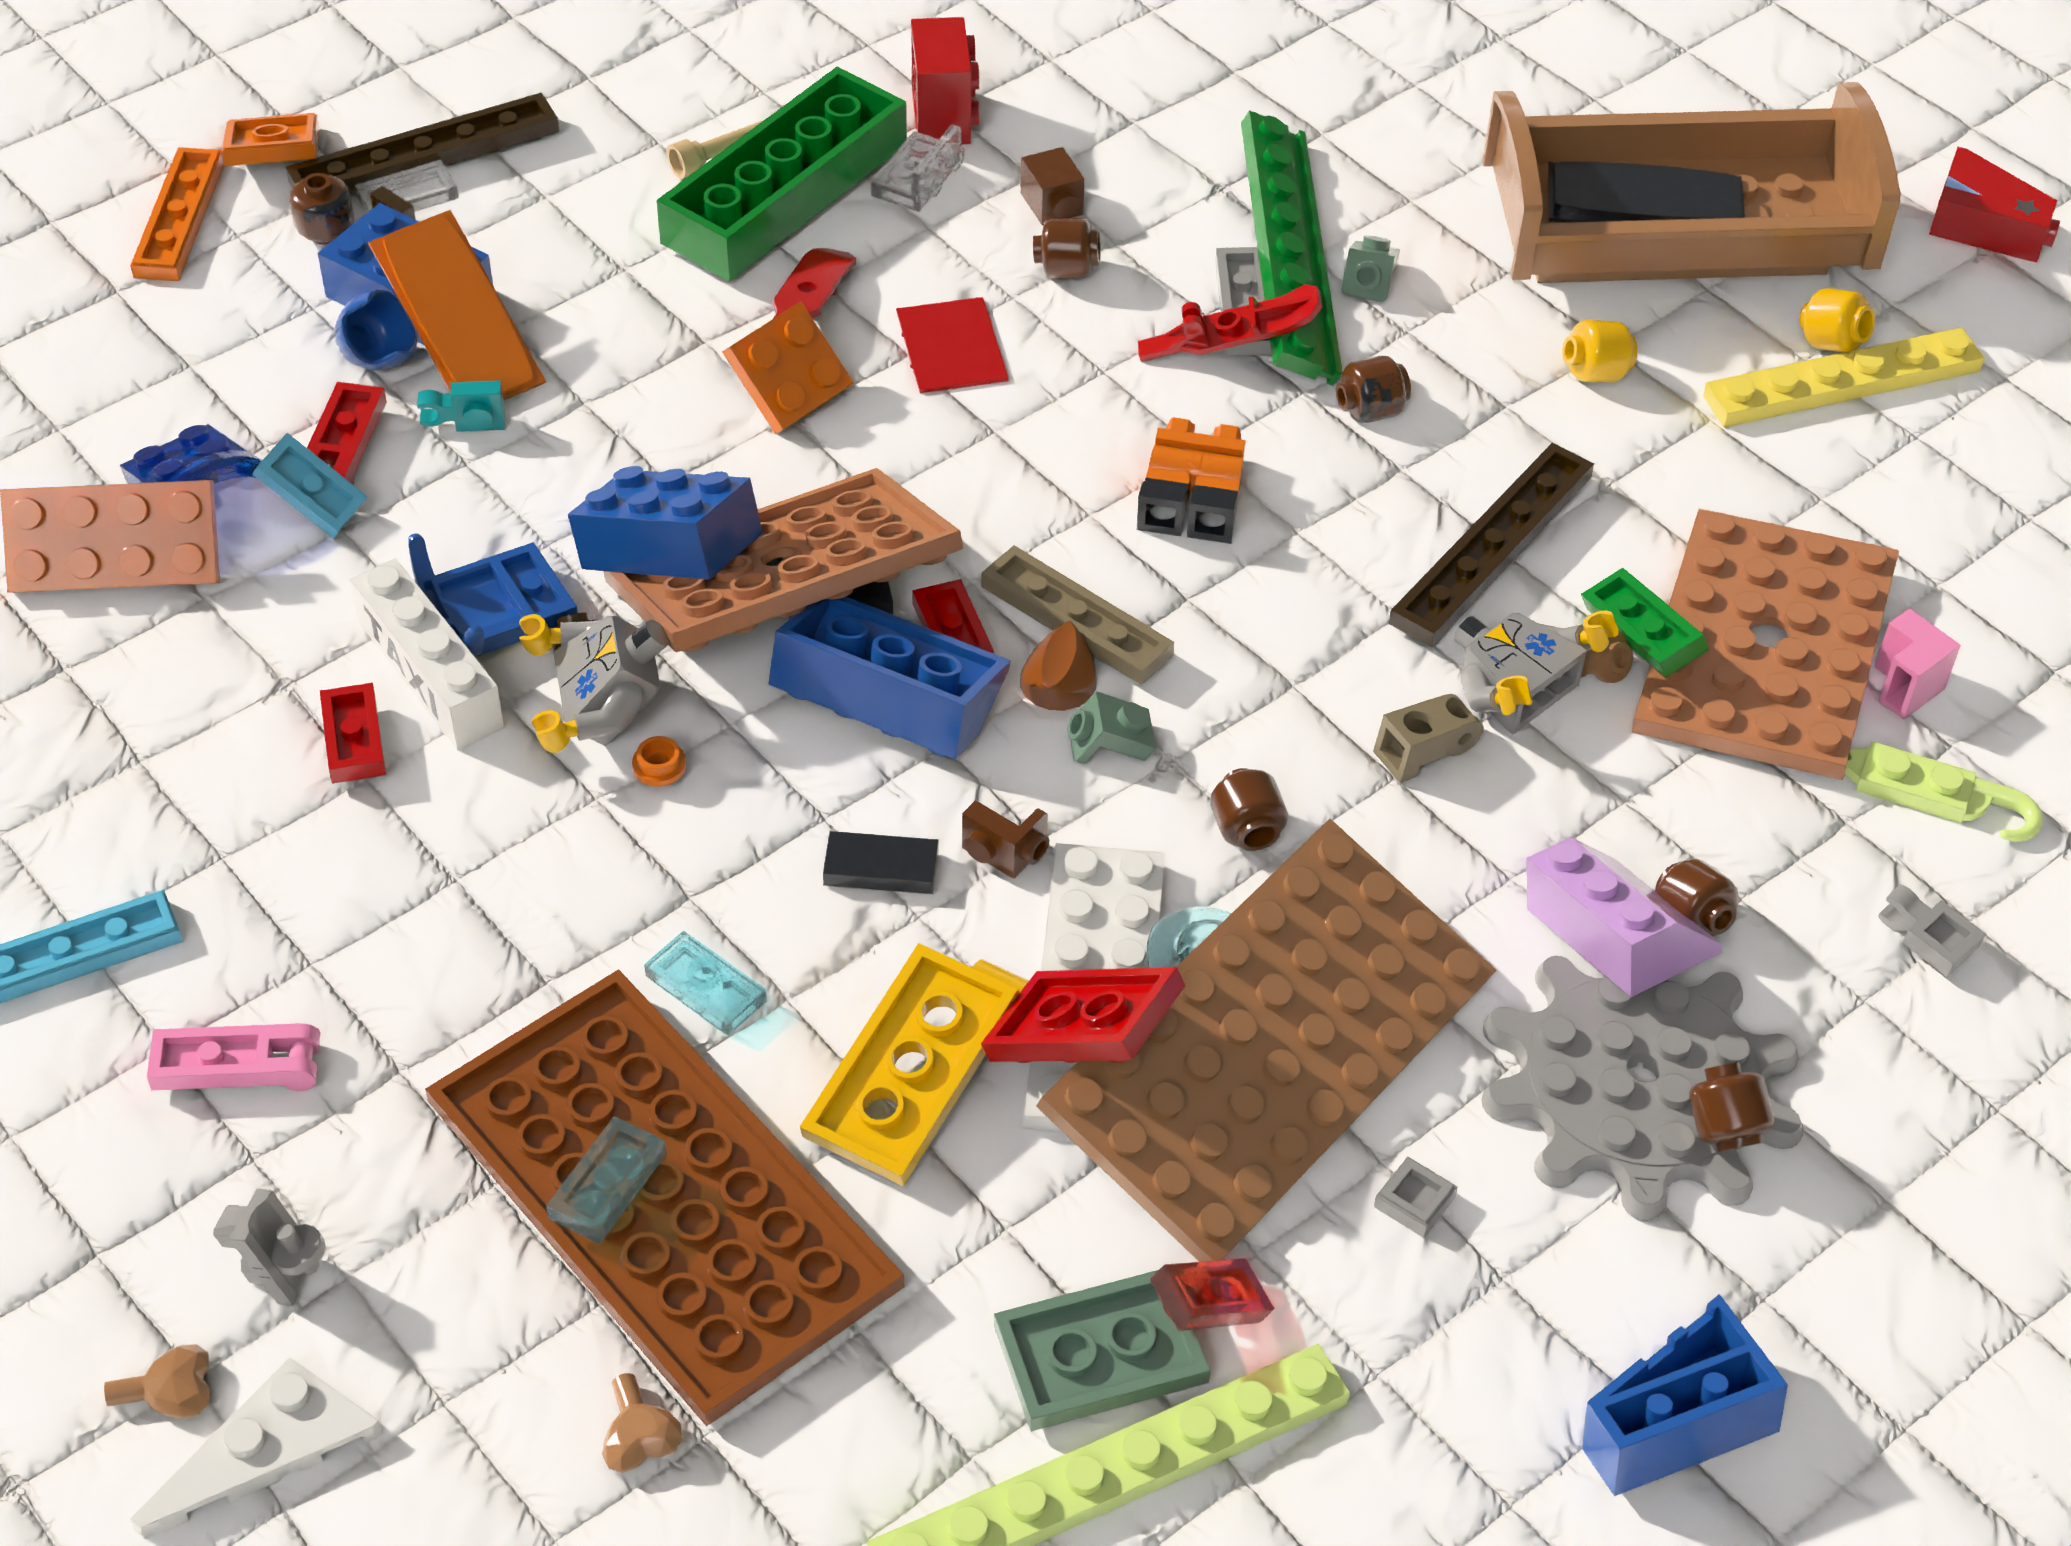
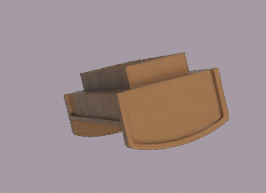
(1812, 185)

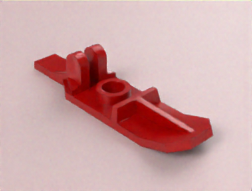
(814, 280)
(1234, 326)

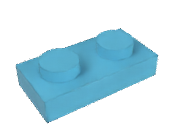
(309, 485)

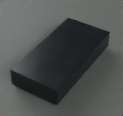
(881, 862)

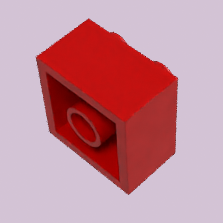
(944, 76)

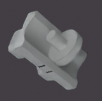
(270, 1244)

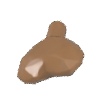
(170, 1384)
(638, 1429)

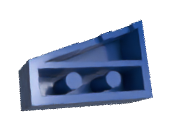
(1684, 1403)

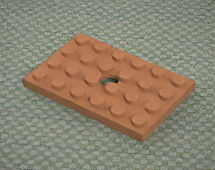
(829, 545)
(1785, 701)

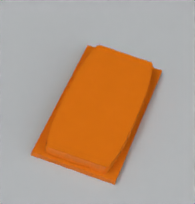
(455, 306)

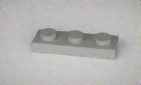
(1237, 280)

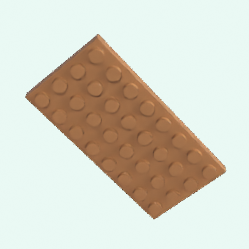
(1272, 1044)

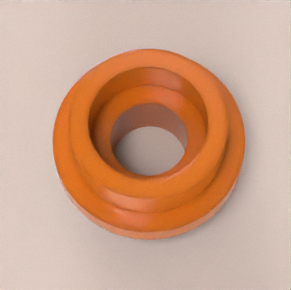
(658, 761)

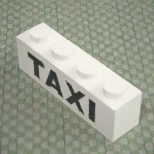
(427, 654)

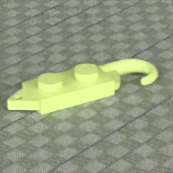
(1937, 788)

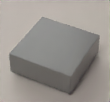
(1415, 1196)

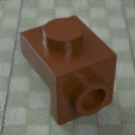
(1001, 842)

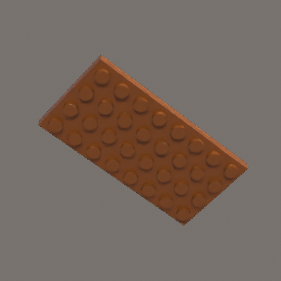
(729, 1247)

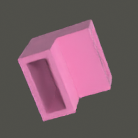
(1916, 663)

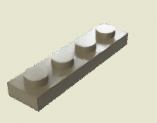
(1055, 599)

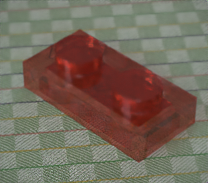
(1211, 1294)

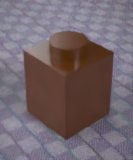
(1052, 185)

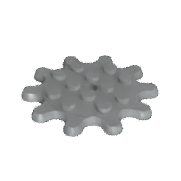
(1605, 1120)

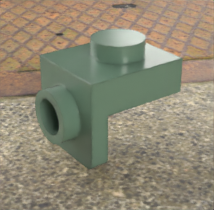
(1370, 268)
(1111, 725)

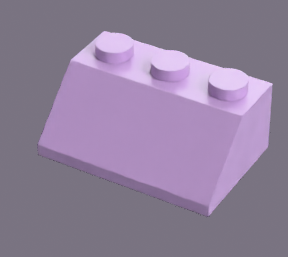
(1613, 917)

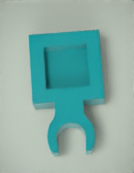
(470, 404)

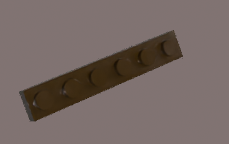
(446, 141)
(1490, 544)

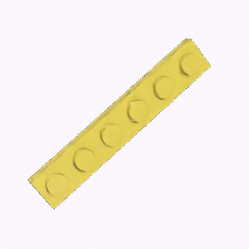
(1842, 377)

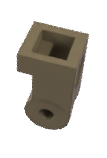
(1425, 734)

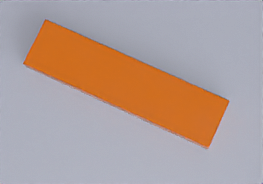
(177, 214)

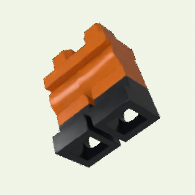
(1198, 465)

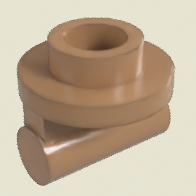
(1610, 664)

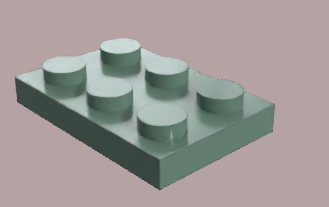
(1096, 1351)

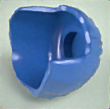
(375, 331)

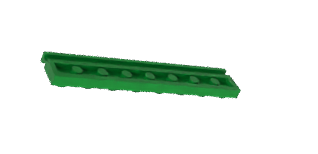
(1290, 241)

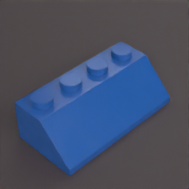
(888, 673)

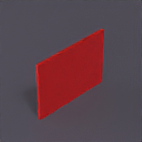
(951, 345)

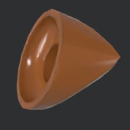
(1059, 671)

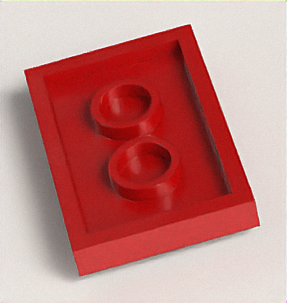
(1083, 1015)

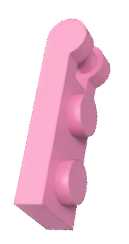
(234, 1057)

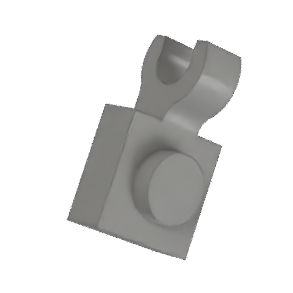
(1935, 934)

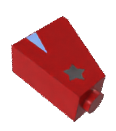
(1993, 209)

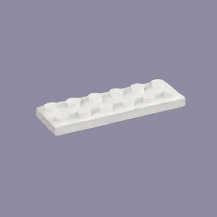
(1096, 919)

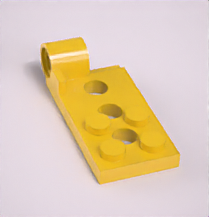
(925, 1096)

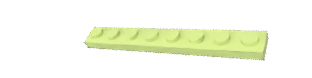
(1136, 1458)

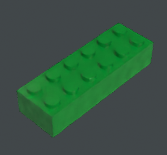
(781, 173)

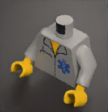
(1526, 665)
(602, 675)

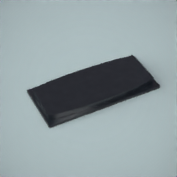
(1640, 193)

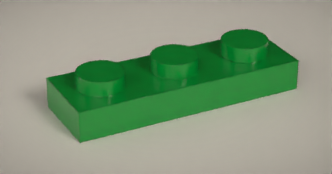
(1647, 622)

